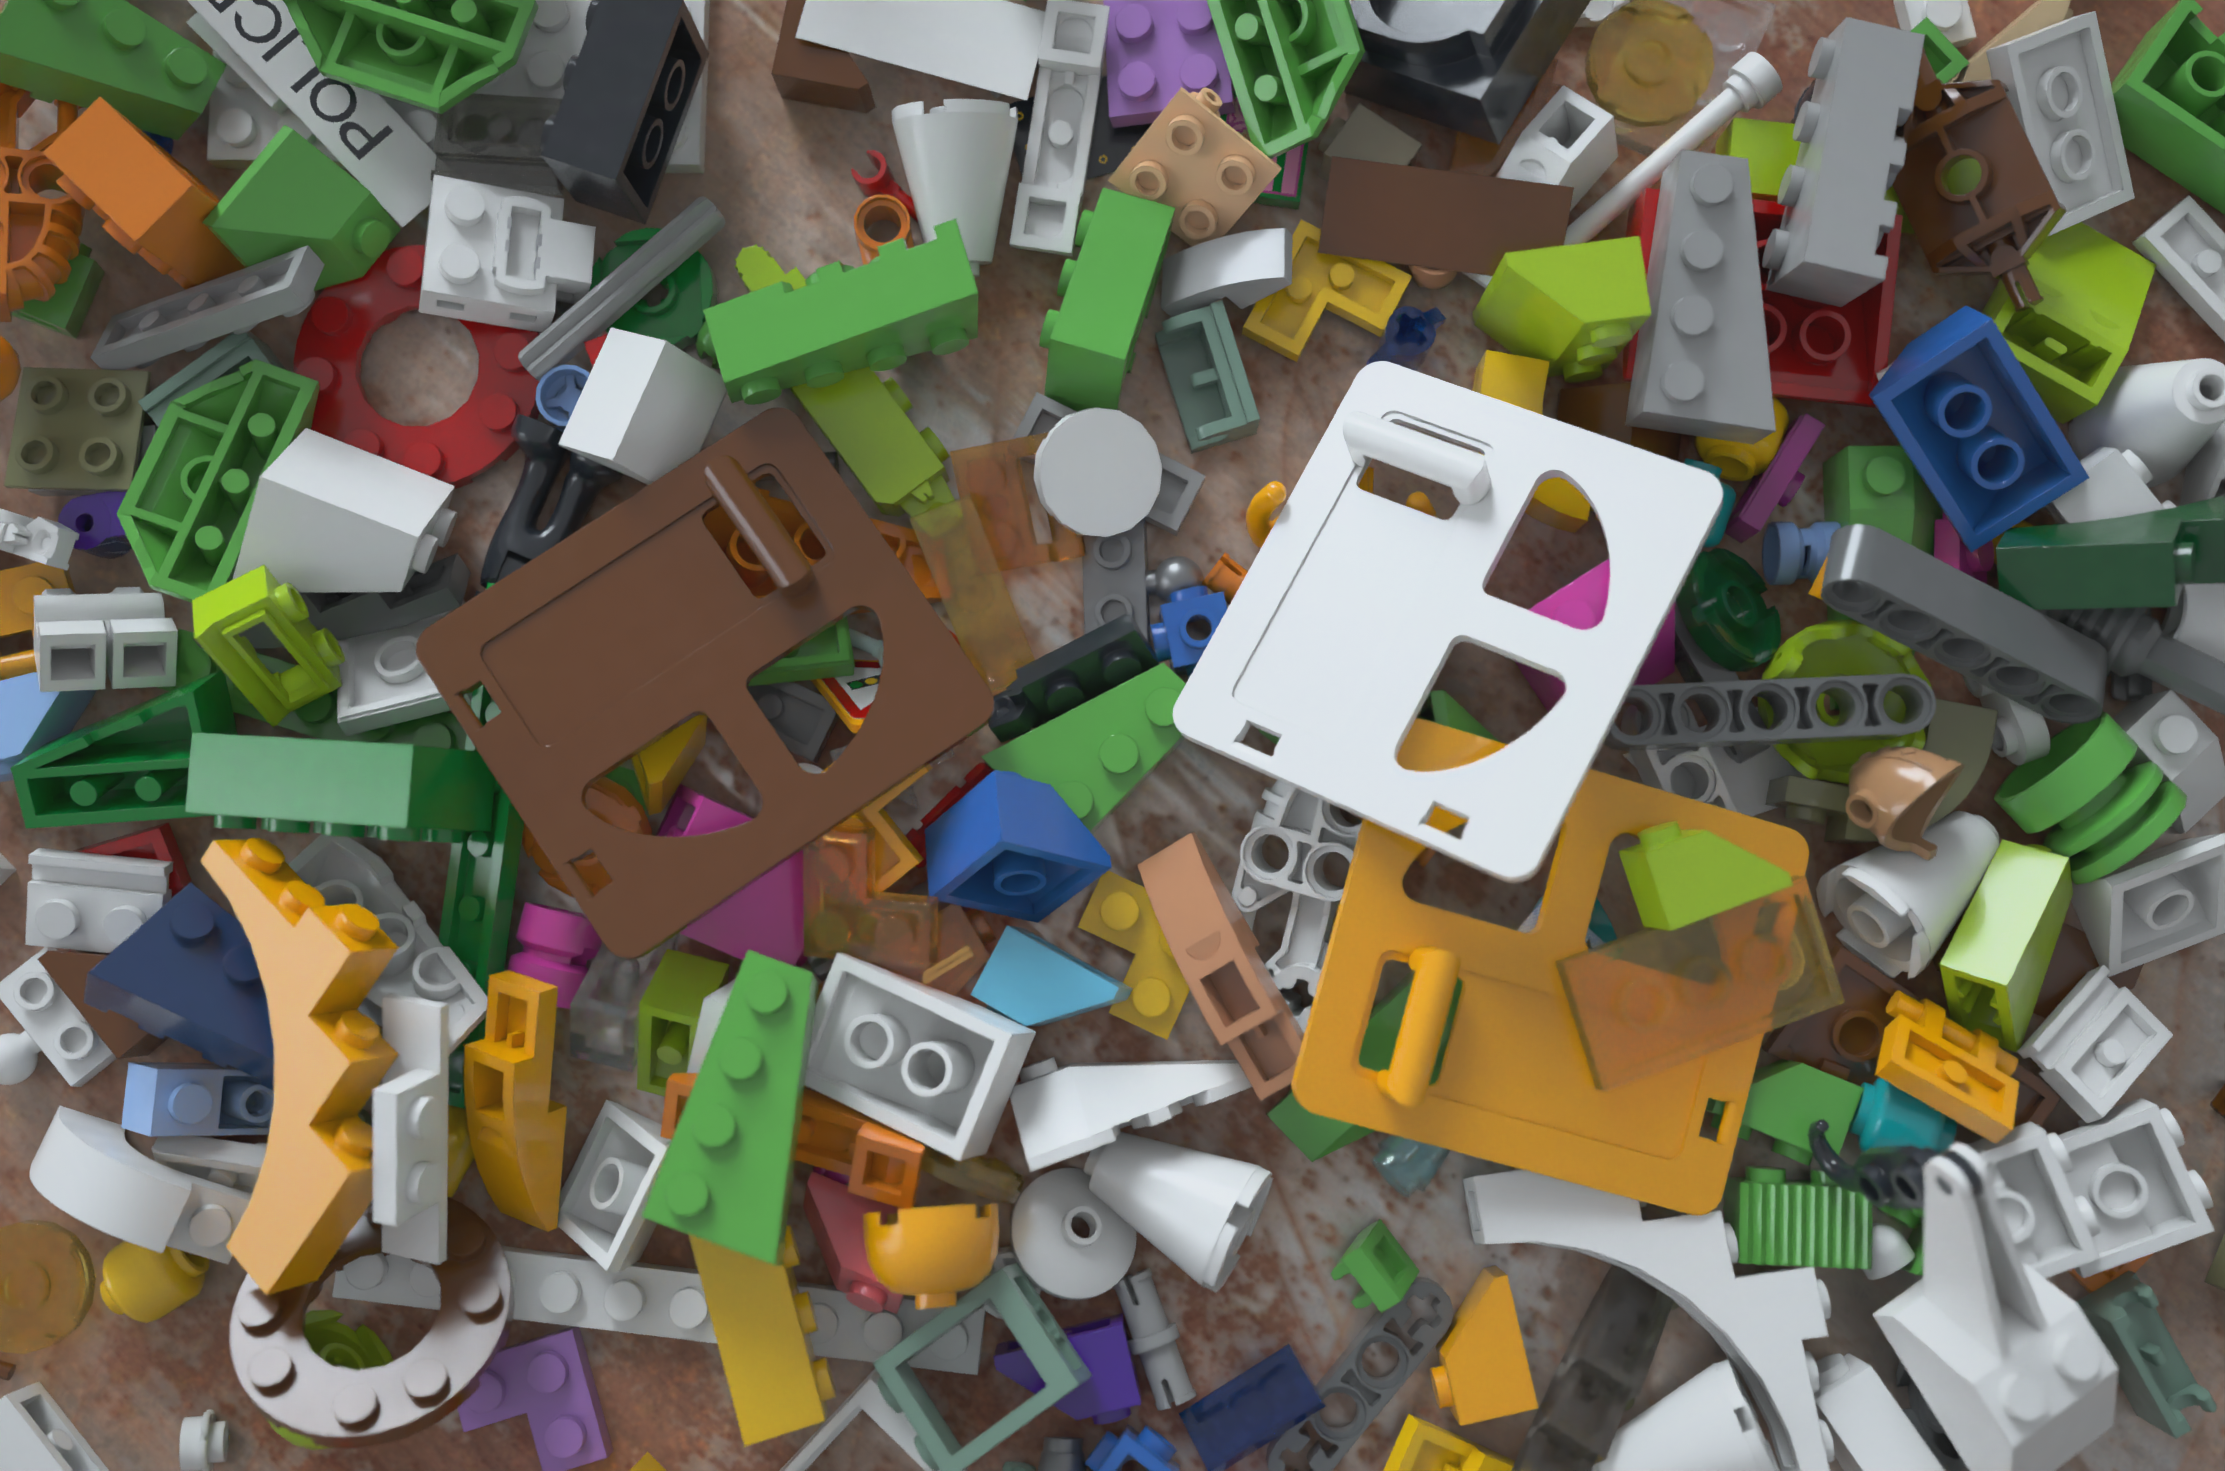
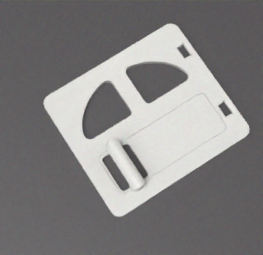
(1370, 597)

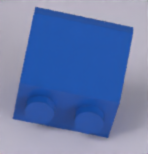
(1011, 850)

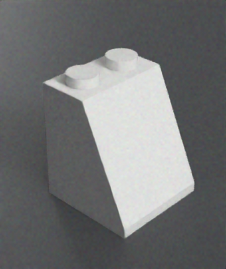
(344, 519)

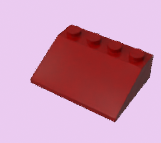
(1812, 346)

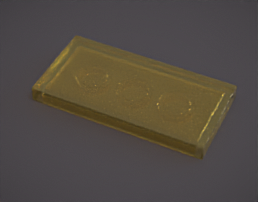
(1699, 987)

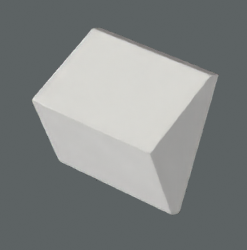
(644, 407)
(2155, 903)
(611, 1187)

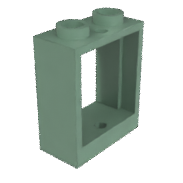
(1035, 1332)

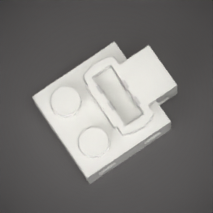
(501, 255)

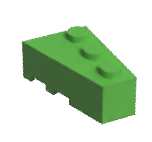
(109, 52)

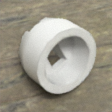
(1889, 1251)

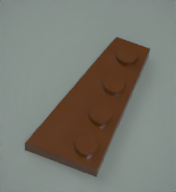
(1850, 1036)

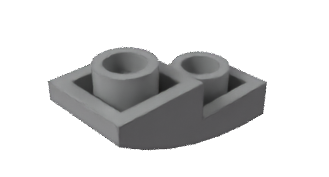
(1234, 266)

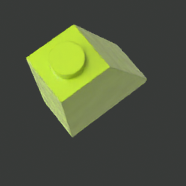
(2007, 941)

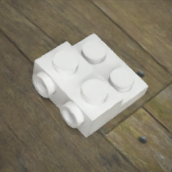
(2135, 1183)
(2037, 1203)

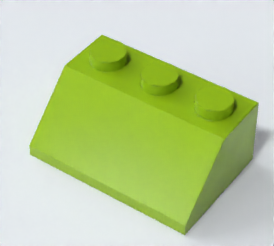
(1568, 304)

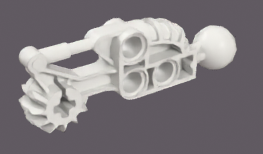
(1311, 832)

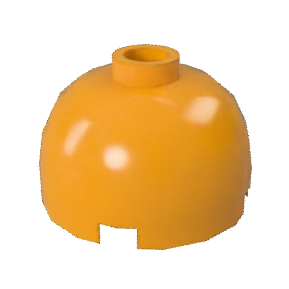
(932, 1251)

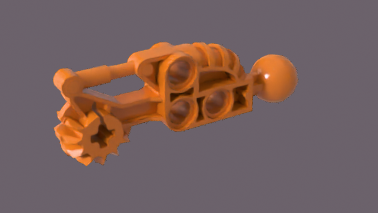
(35, 231)

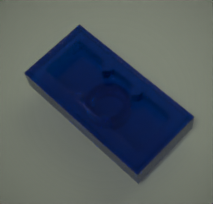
(1252, 1409)

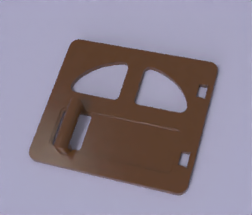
(653, 625)

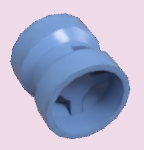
(559, 393)
(1795, 552)

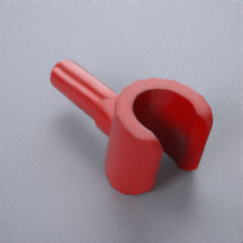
(883, 183)

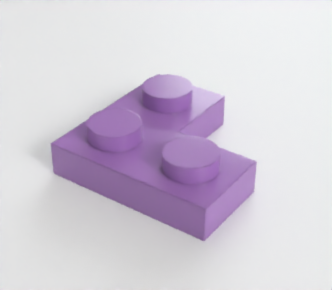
(556, 1390)

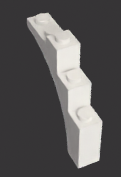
(1690, 1259)

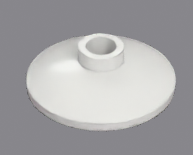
(1053, 1253)

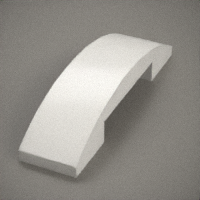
(1061, 127)

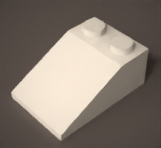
(914, 1056)

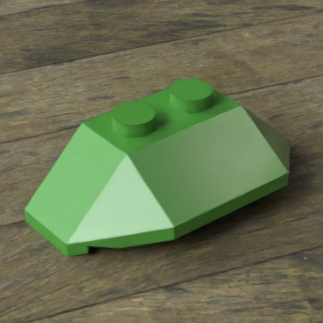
(414, 48)
(1287, 64)
(203, 473)

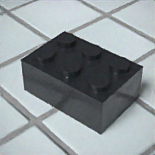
(624, 104)

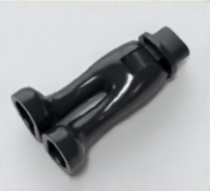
(517, 535)

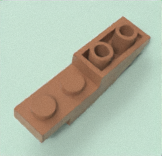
(1221, 964)

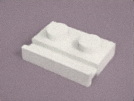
(91, 898)
(2095, 1044)

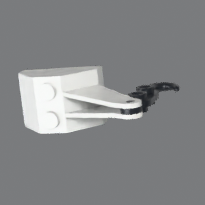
(1982, 1332)

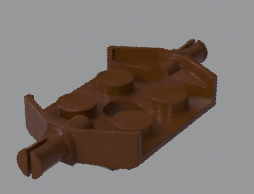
(2010, 208)

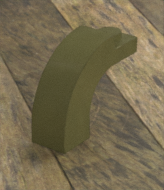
(1954, 733)

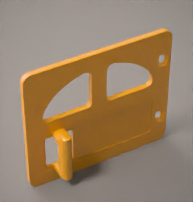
(1513, 1061)

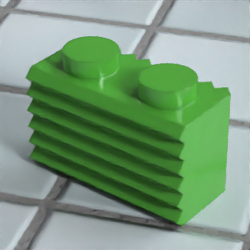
(1797, 1220)

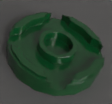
(1727, 613)

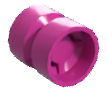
(555, 948)

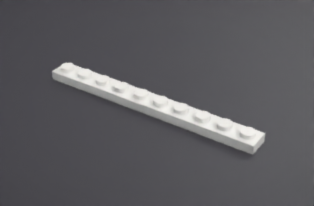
(663, 1304)

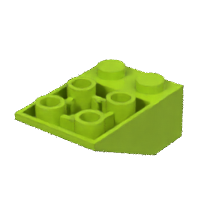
(2084, 323)

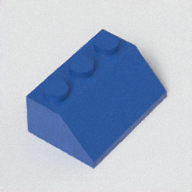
(1975, 427)

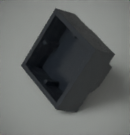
(1459, 59)

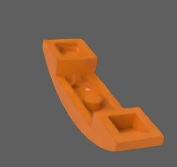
(836, 1138)

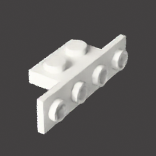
(412, 1130)

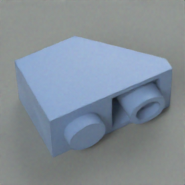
(194, 1100)

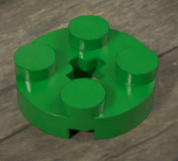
(679, 314)

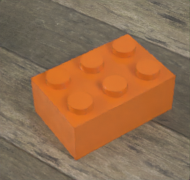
(142, 194)

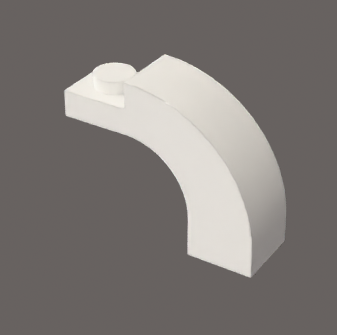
(116, 1189)

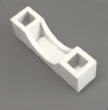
(2120, 490)

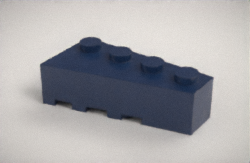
(191, 980)

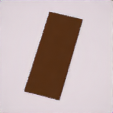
(1437, 216)

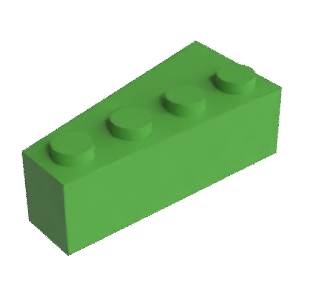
(2175, 102)
(847, 319)
(741, 1125)

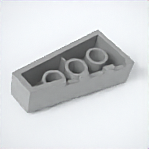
(1844, 164)
(1705, 345)

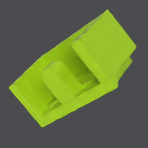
(259, 598)

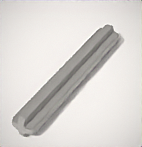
(623, 287)

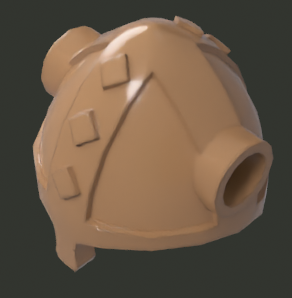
(1898, 794)

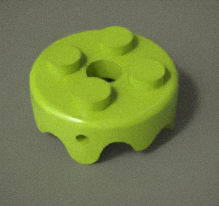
(1833, 651)

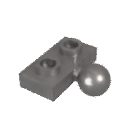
(1119, 578)

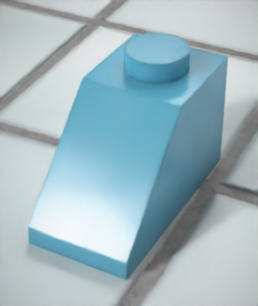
(1041, 982)

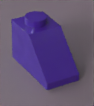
(1107, 1356)

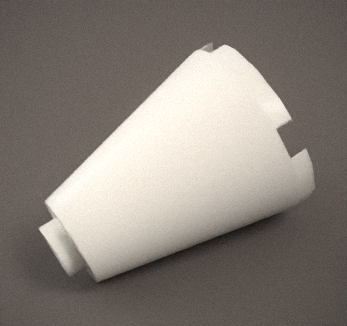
(958, 167)
(2157, 413)
(1905, 906)
(1182, 1201)
(1695, 1428)

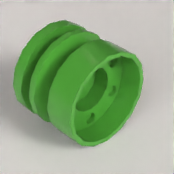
(2096, 806)

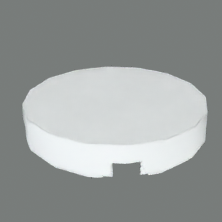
(1098, 472)

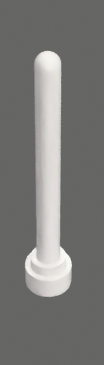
(1749, 86)

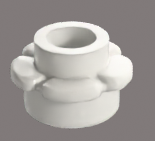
(203, 1442)

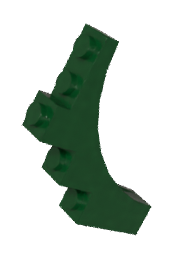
(2115, 560)

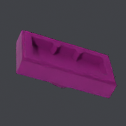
(1777, 483)

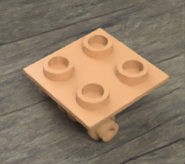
(1196, 166)

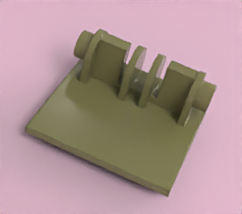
(77, 429)

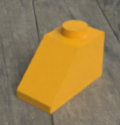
(1484, 1356)

